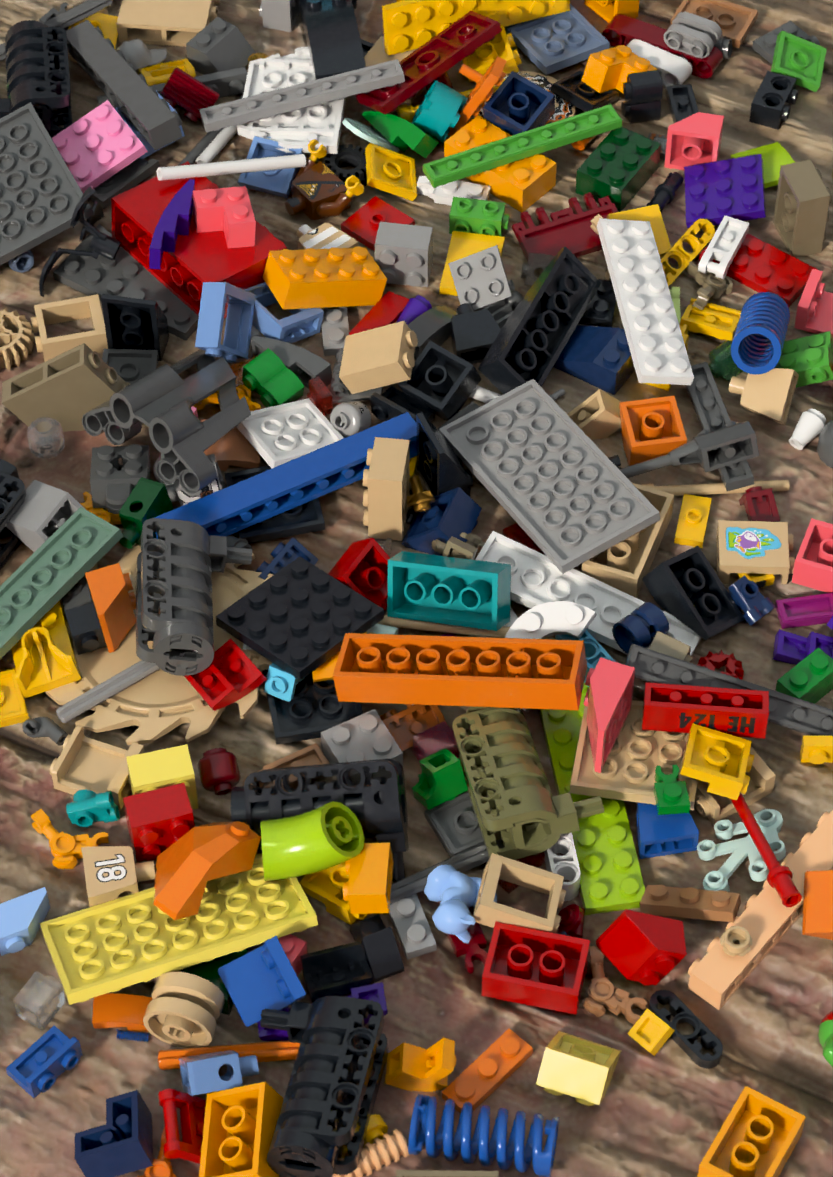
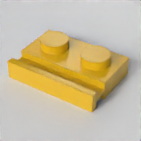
(712, 321)

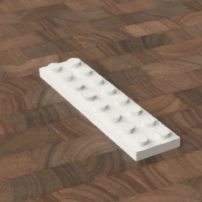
(644, 302)
(539, 581)

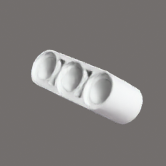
(672, 68)
(565, 865)

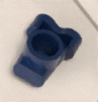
(750, 600)

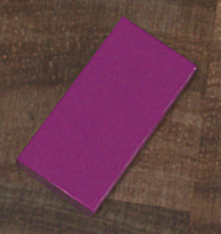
(805, 610)

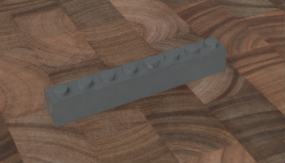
(123, 85)

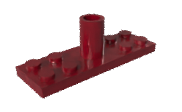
(433, 60)

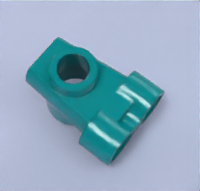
(92, 807)

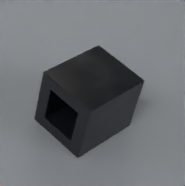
(85, 628)

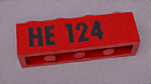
(722, 709)

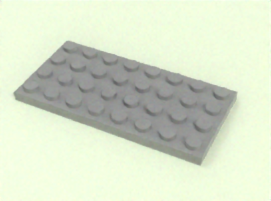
(549, 475)

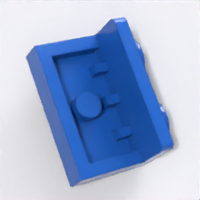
(45, 1061)

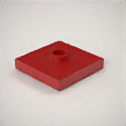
(365, 222)

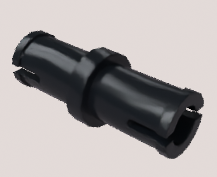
(666, 192)

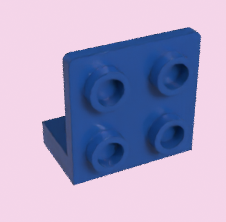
(261, 981)

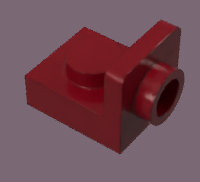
(760, 505)

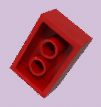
(535, 968)

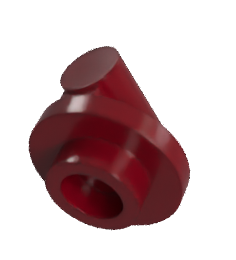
(572, 920)

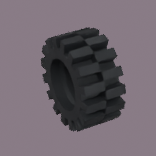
(348, 157)

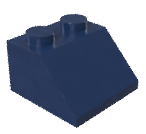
(448, 517)

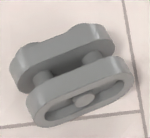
(692, 34)

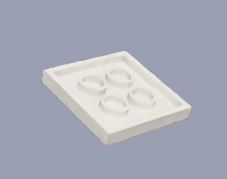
(288, 431)

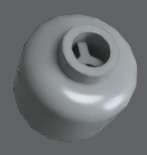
(350, 418)

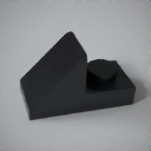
(379, 947)

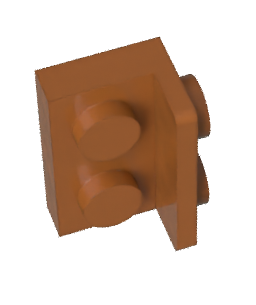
(411, 722)

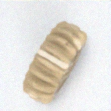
(15, 339)

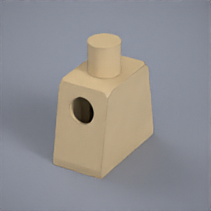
(767, 393)

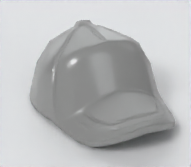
(139, 54)

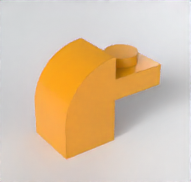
(421, 1068)

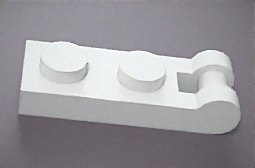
(723, 246)

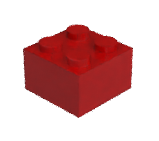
(157, 819)

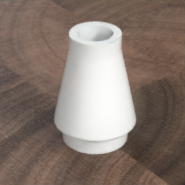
(807, 428)

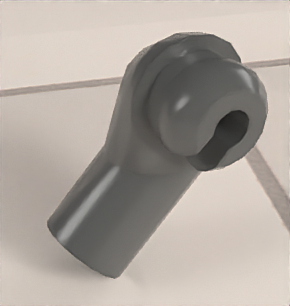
(44, 727)

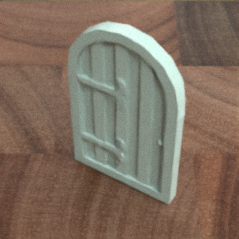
(369, 134)

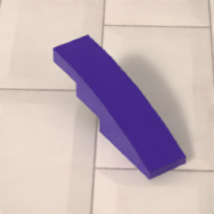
(173, 222)

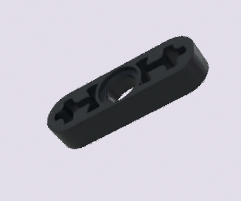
(687, 1043)

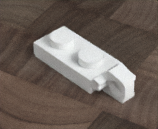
(445, 193)

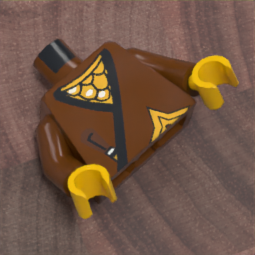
(319, 190)

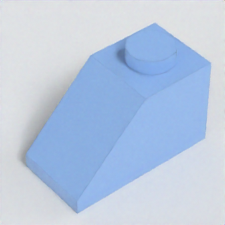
(21, 920)

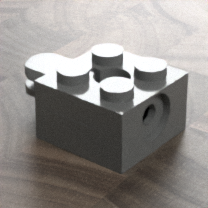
(114, 482)

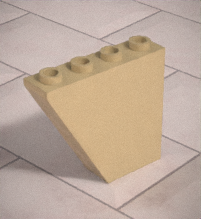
(164, 20)

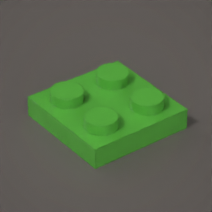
(799, 60)

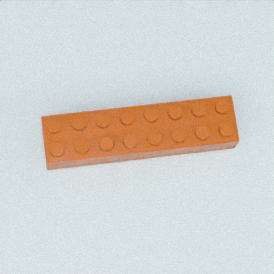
(461, 671)

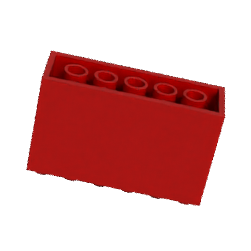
(197, 256)

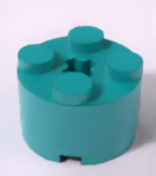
(439, 110)

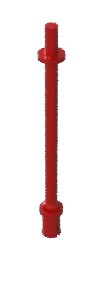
(779, 876)

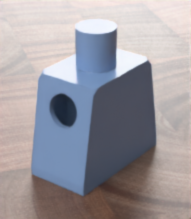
(202, 1076)

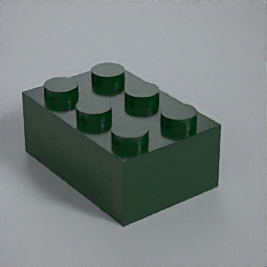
(619, 167)

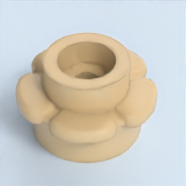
(738, 934)

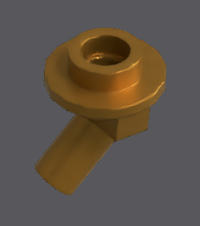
(421, 499)

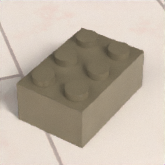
(802, 208)

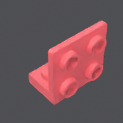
(815, 306)

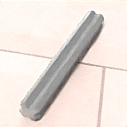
(105, 690)

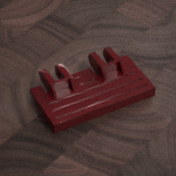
(568, 228)

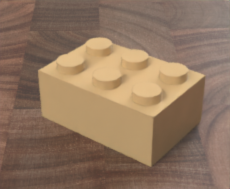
(387, 488)

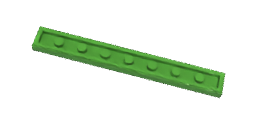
(522, 145)

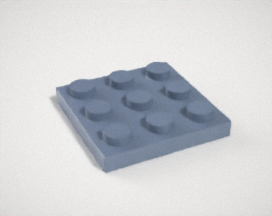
(558, 40)

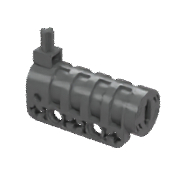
(177, 593)

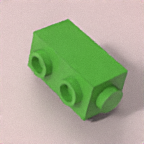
(478, 216)

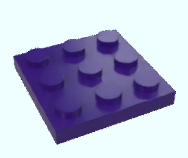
(725, 188)

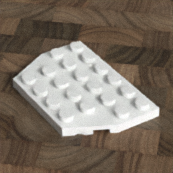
(298, 127)

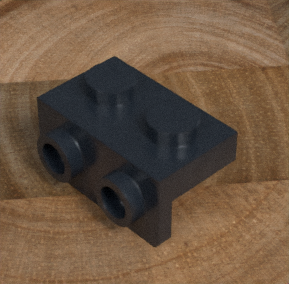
(395, 403)
(336, 970)

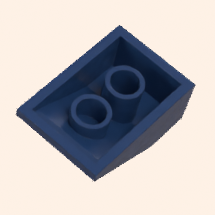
(597, 357)

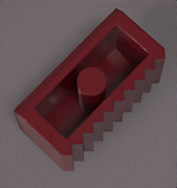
(188, 94)

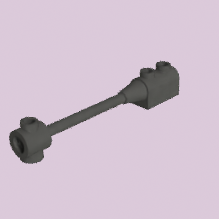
(709, 448)

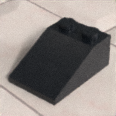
(134, 324)
(438, 462)
(693, 593)

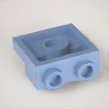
(271, 181)

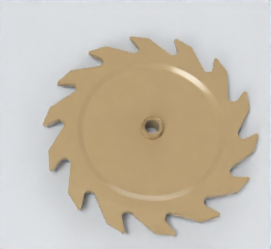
(160, 699)

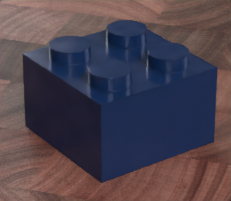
(519, 105)

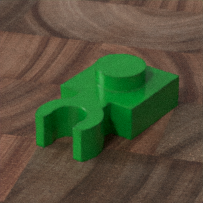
(669, 793)

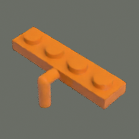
(481, 91)

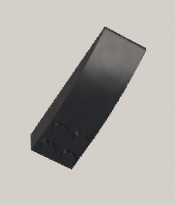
(332, 36)
(540, 324)

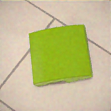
(773, 157)

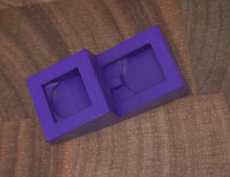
(794, 648)

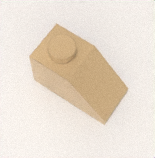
(597, 415)

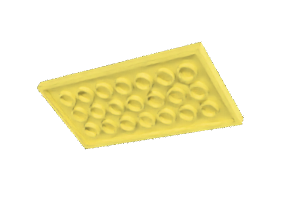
(136, 941)

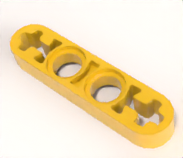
(683, 257)

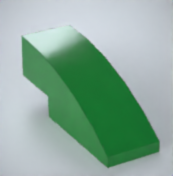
(401, 132)

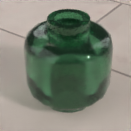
(721, 362)

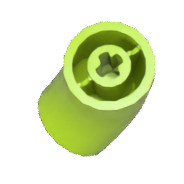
(310, 841)

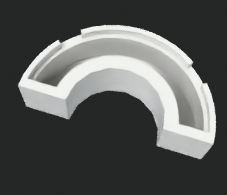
(552, 619)

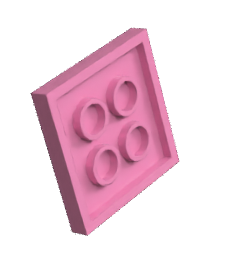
(98, 146)

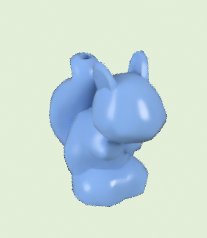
(456, 895)

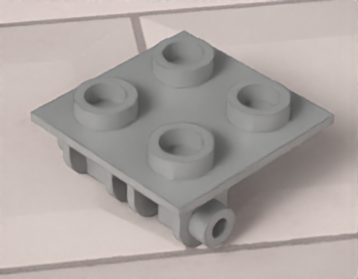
(481, 278)

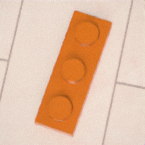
(488, 1071)

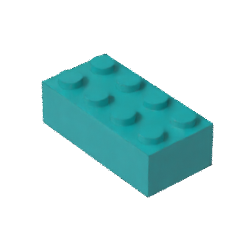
(449, 590)

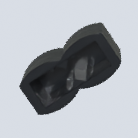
(643, 97)

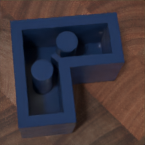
(121, 1143)

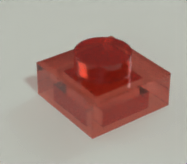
(320, 396)

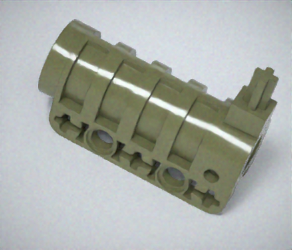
(515, 784)

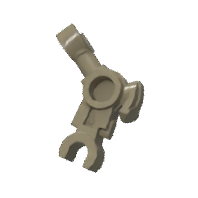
(712, 286)

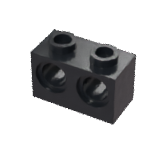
(773, 100)

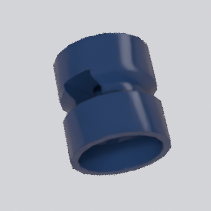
(640, 627)

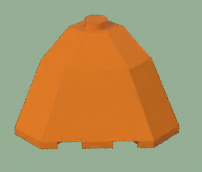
(198, 857)

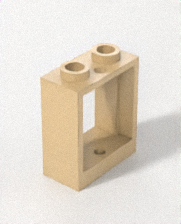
(68, 311)
(525, 875)

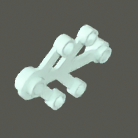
(770, 823)

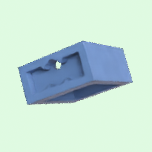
(237, 325)
(289, 329)

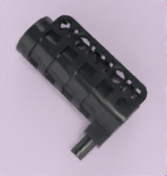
(38, 73)
(376, 802)
(327, 1084)

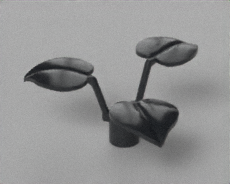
(101, 243)

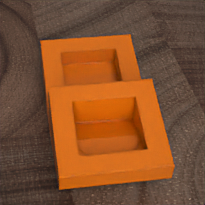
(120, 1010)

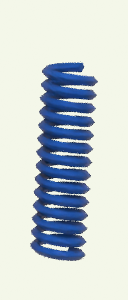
(134, 1035)

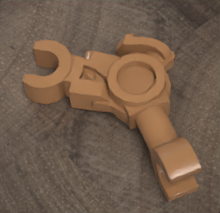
(605, 995)

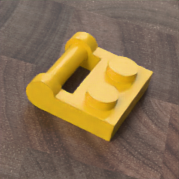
(161, 72)

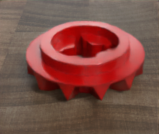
(716, 660)

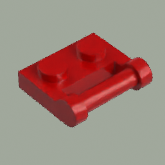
(192, 1124)

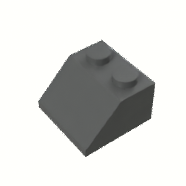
(218, 48)

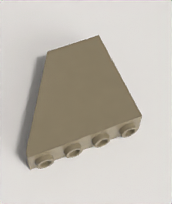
(62, 388)

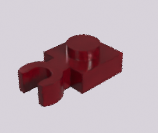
(473, 950)

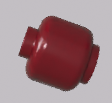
(219, 771)

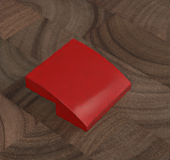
(227, 677)

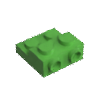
(809, 357)

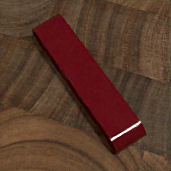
(624, 29)

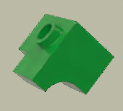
(440, 779)

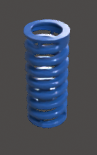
(760, 333)
(423, 1134)

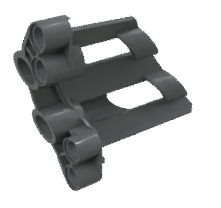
(165, 405)

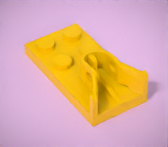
(45, 655)

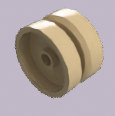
(184, 1010)

